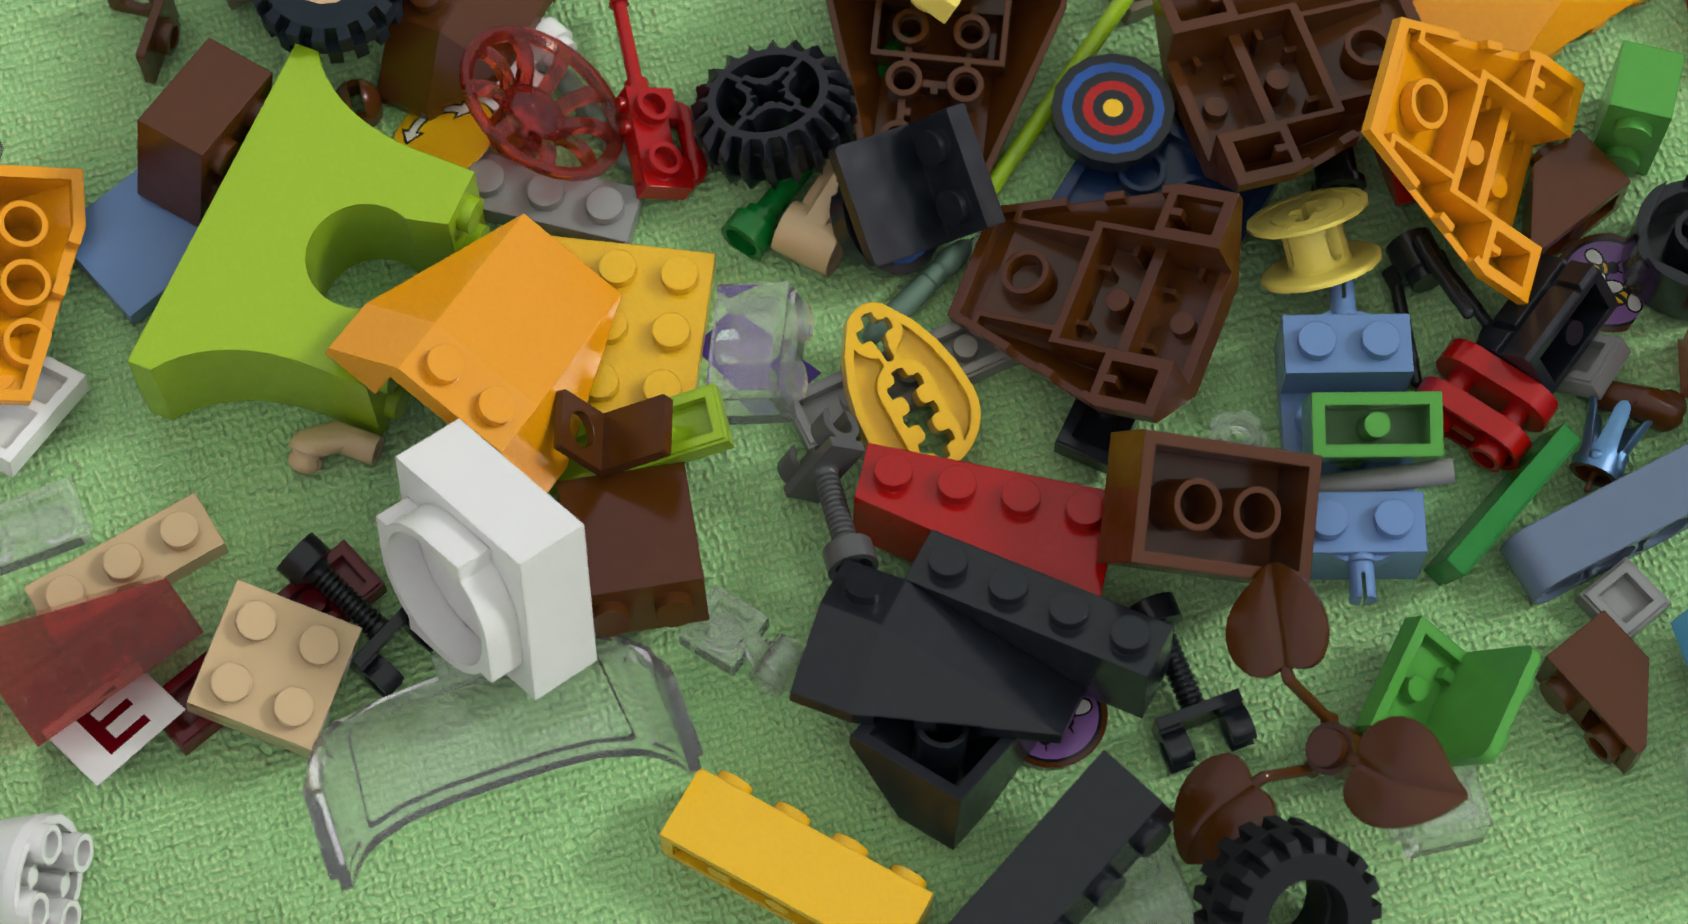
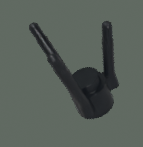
(1423, 266)

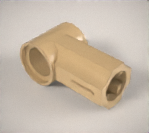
(807, 230)

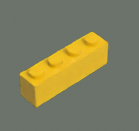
(783, 861)

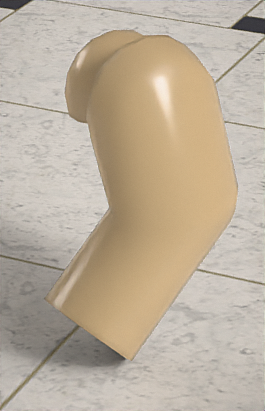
(331, 438)

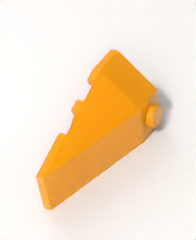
(38, 246)

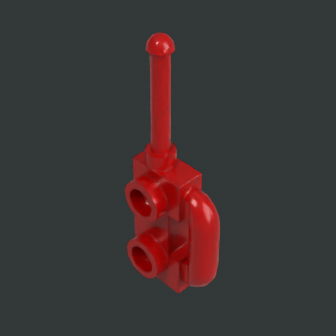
(646, 124)

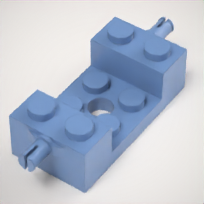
(1352, 351)

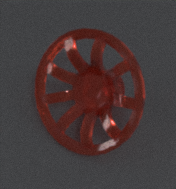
(527, 118)

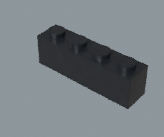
(1084, 637)
(1075, 852)

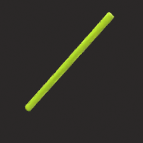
(1041, 115)

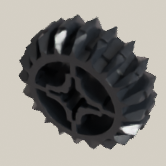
(775, 128)

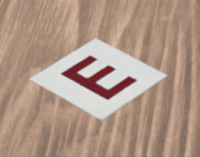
(117, 728)

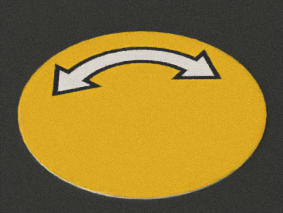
(449, 136)

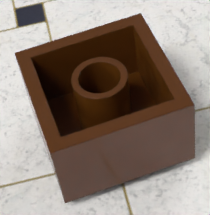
(197, 129)

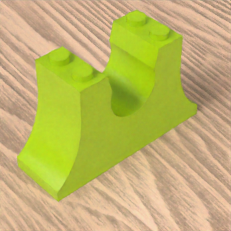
(290, 216)

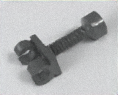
(819, 480)

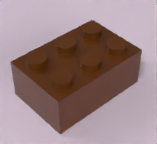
(1207, 506)

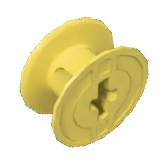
(1314, 240)

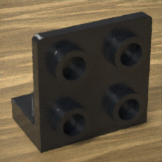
(916, 186)

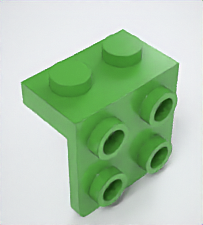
(1453, 692)

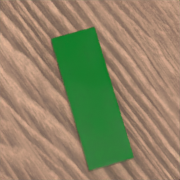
(1502, 506)

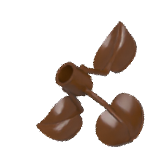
(1391, 771)

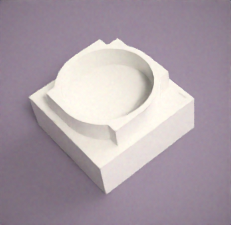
(488, 564)

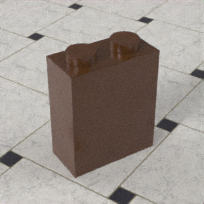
(639, 548)

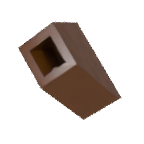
(1604, 688)

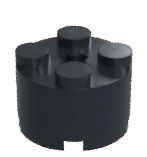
(1658, 251)

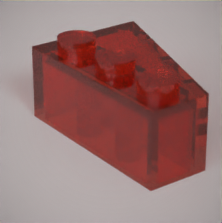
(86, 650)

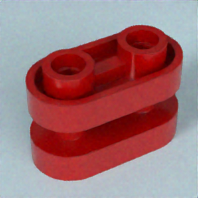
(1489, 405)

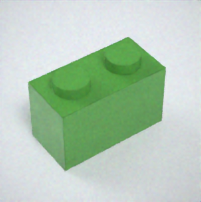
(1637, 105)
(1373, 426)

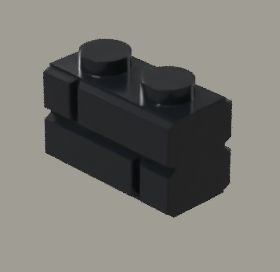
(1556, 325)

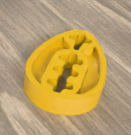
(911, 354)

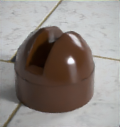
(369, 95)

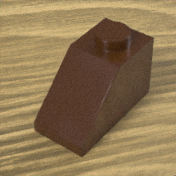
(1569, 192)

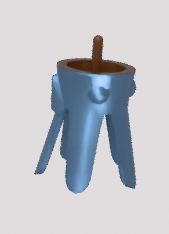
(1605, 454)

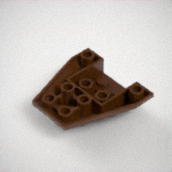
(976, 58)

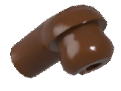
(1662, 407)

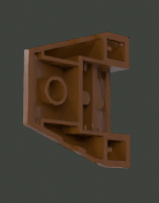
(1272, 80)
(1109, 293)

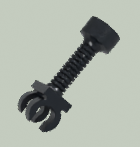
(310, 565)
(1194, 711)

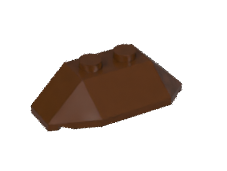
(427, 46)

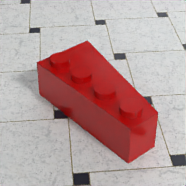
(1005, 512)

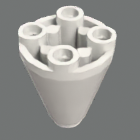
(42, 869)

